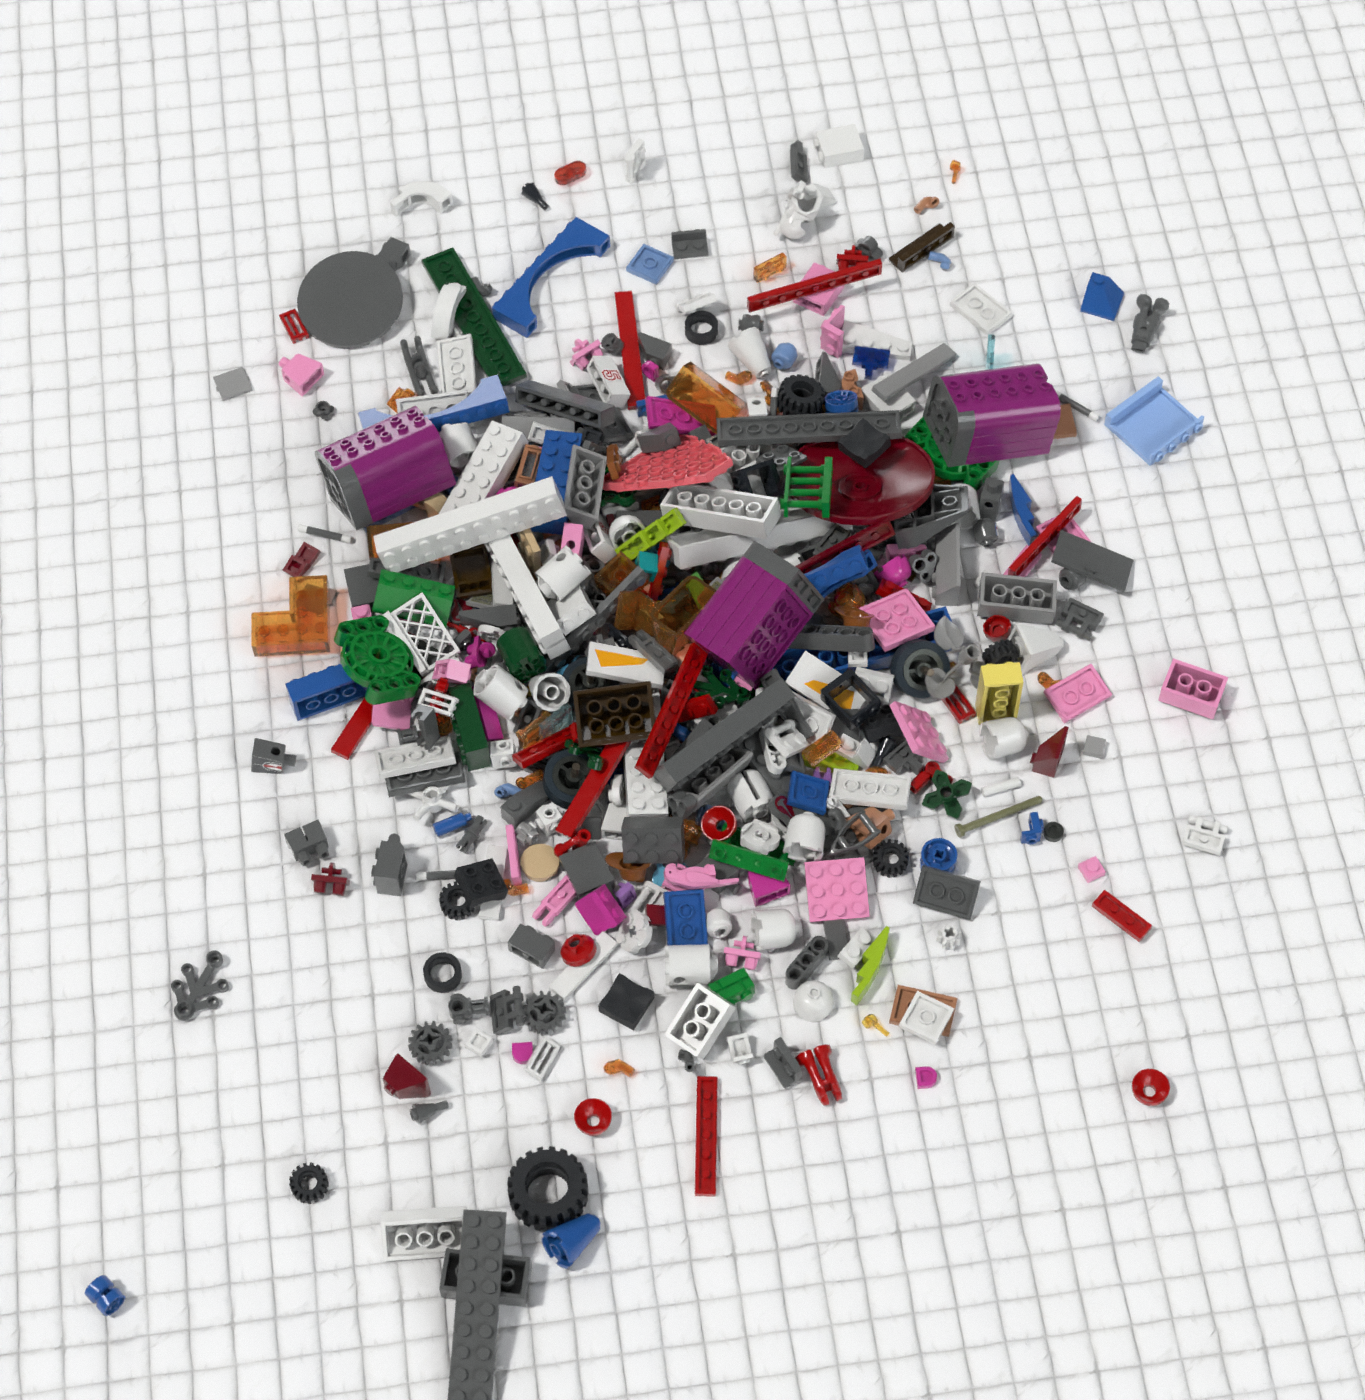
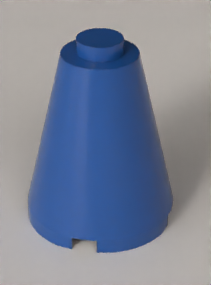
(570, 1239)

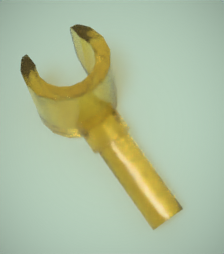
(871, 1020)

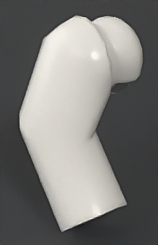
(833, 802)

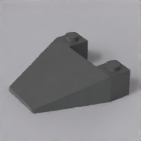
(939, 511)

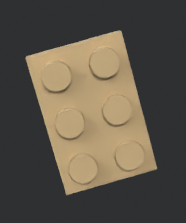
(529, 551)

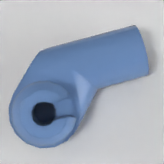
(939, 257)
(506, 790)

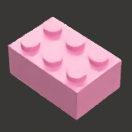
(1193, 688)

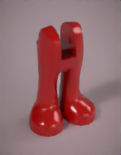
(821, 1086)

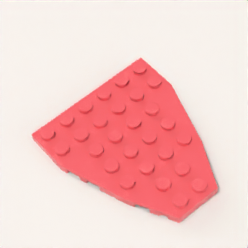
(679, 466)

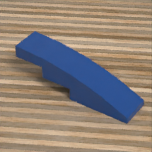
(1021, 509)

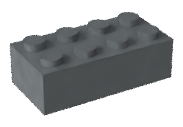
(514, 1283)

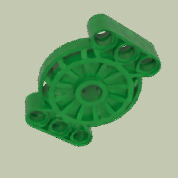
(970, 474)
(377, 659)

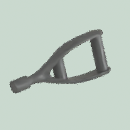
(842, 841)

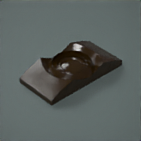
(471, 572)

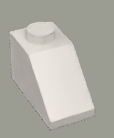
(812, 192)

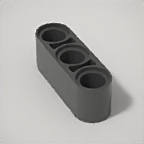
(810, 954)

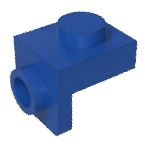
(1035, 832)

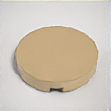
(539, 862)

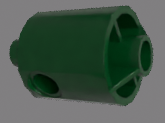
(521, 654)

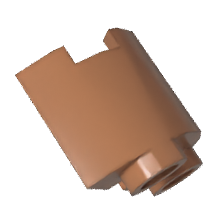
(849, 383)

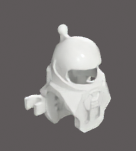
(793, 216)

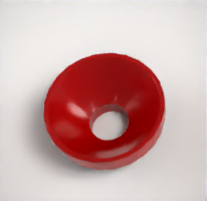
(713, 817)
(579, 954)
(1154, 1079)
(590, 1108)

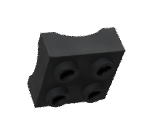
(864, 443)
(881, 725)
(481, 882)
(626, 1002)

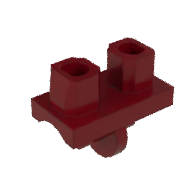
(321, 881)

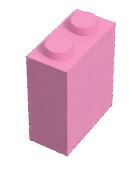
(820, 301)

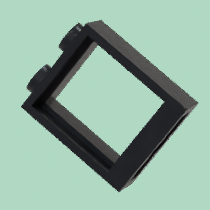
(768, 474)
(842, 683)

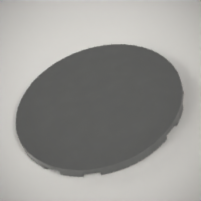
(350, 299)

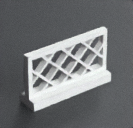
(396, 625)

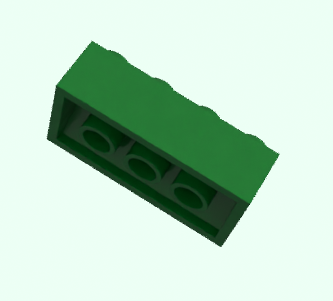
(397, 589)

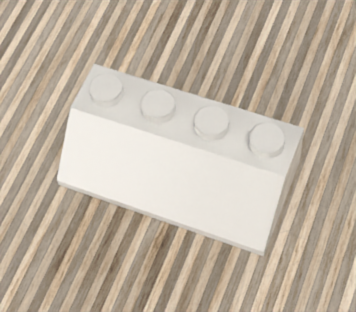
(420, 1232)

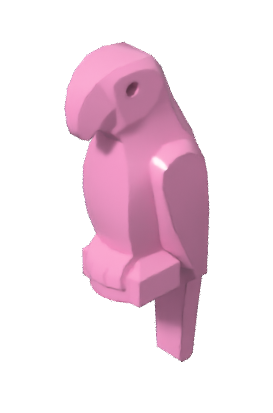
(695, 877)

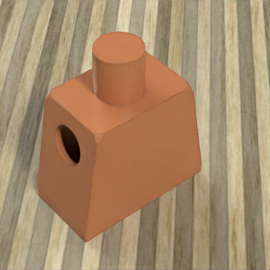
(879, 819)

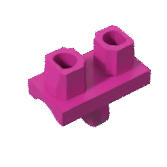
(479, 652)

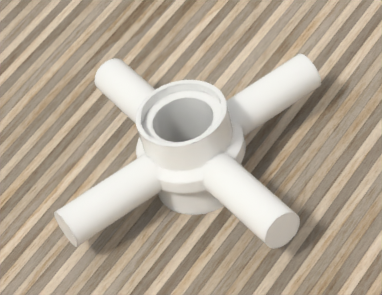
(433, 801)

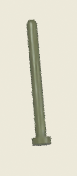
(961, 829)

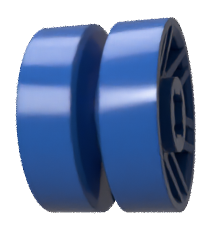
(841, 402)
(939, 854)

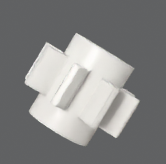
(952, 933)

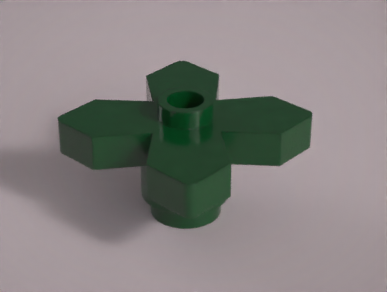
(951, 804)

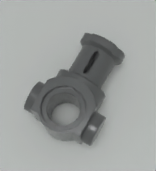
(469, 1008)

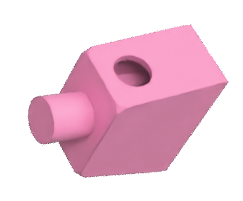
(301, 372)
(573, 537)

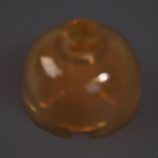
(849, 595)

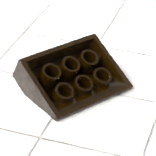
(614, 714)

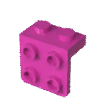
(600, 910)

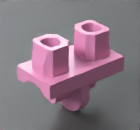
(580, 357)
(751, 957)

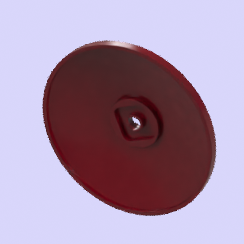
(889, 486)

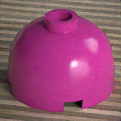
(896, 570)

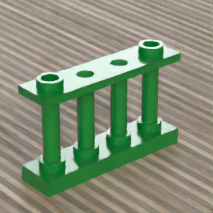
(823, 492)
(731, 852)

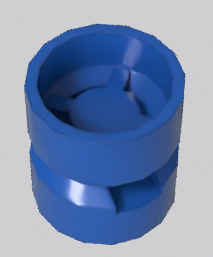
(106, 1296)

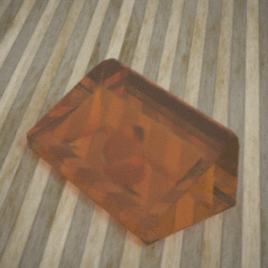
(822, 748)

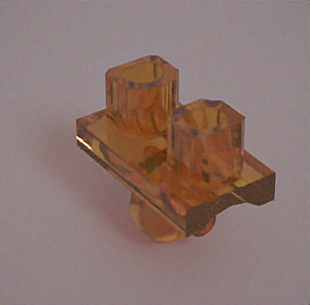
(691, 832)

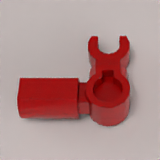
(441, 687)
(924, 777)

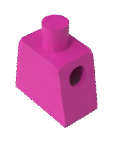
(766, 888)

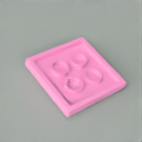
(898, 620)
(919, 732)
(836, 889)

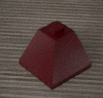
(1049, 754)
(405, 1080)

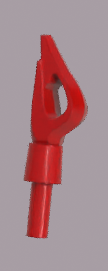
(460, 628)

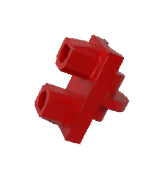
(850, 257)

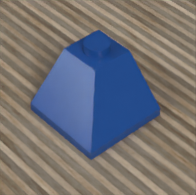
(1102, 297)

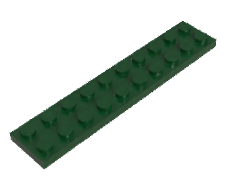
(475, 318)

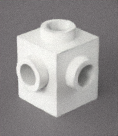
(502, 752)
(548, 818)

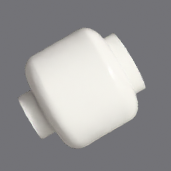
(718, 923)

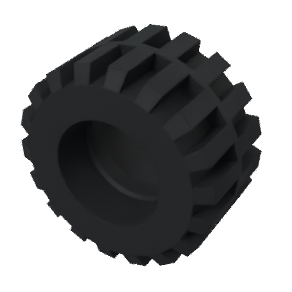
(800, 395)

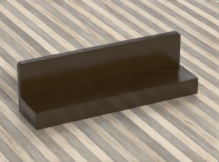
(922, 246)

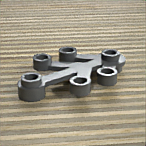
(198, 988)

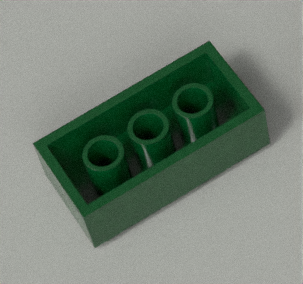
(469, 729)

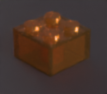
(614, 573)

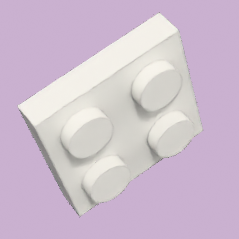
(926, 1017)

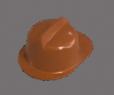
(854, 616)
(628, 871)

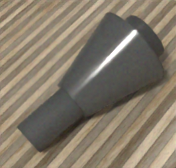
(423, 1111)

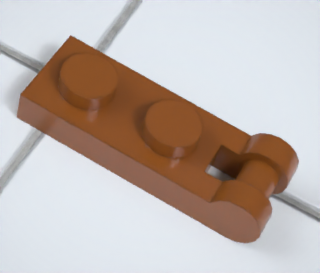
(614, 461)

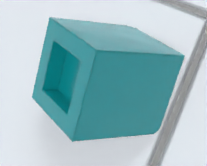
(648, 563)

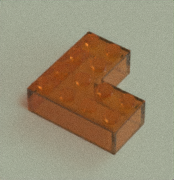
(302, 627)

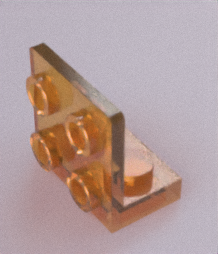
(634, 611)

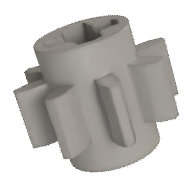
(527, 833)

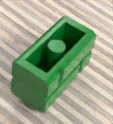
(734, 986)

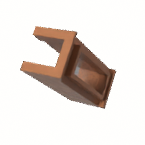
(528, 466)

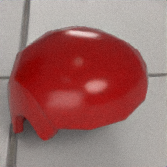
(997, 628)

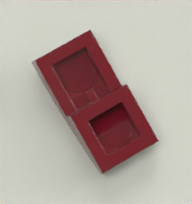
(302, 561)

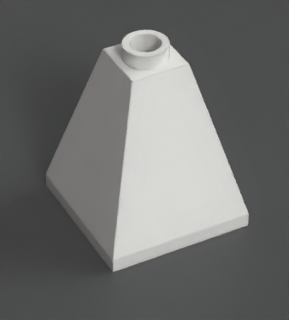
(1034, 645)

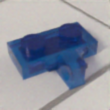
(870, 359)

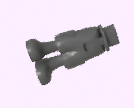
(1145, 325)

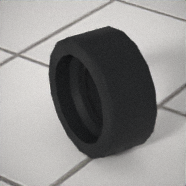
(701, 338)
(438, 958)

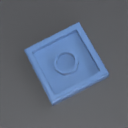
(649, 264)

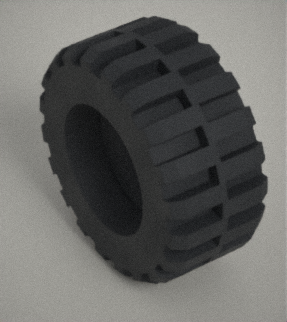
(543, 1163)

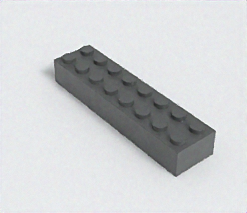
(725, 736)

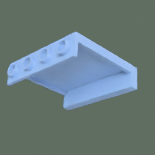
(1152, 422)

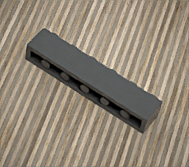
(565, 404)

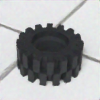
(1000, 653)
(895, 848)
(450, 910)
(306, 1171)

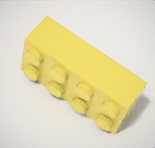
(998, 691)

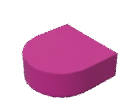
(650, 370)
(522, 1052)
(925, 1077)

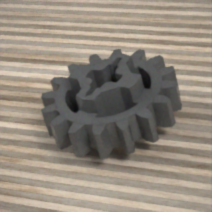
(550, 1017)
(420, 1045)

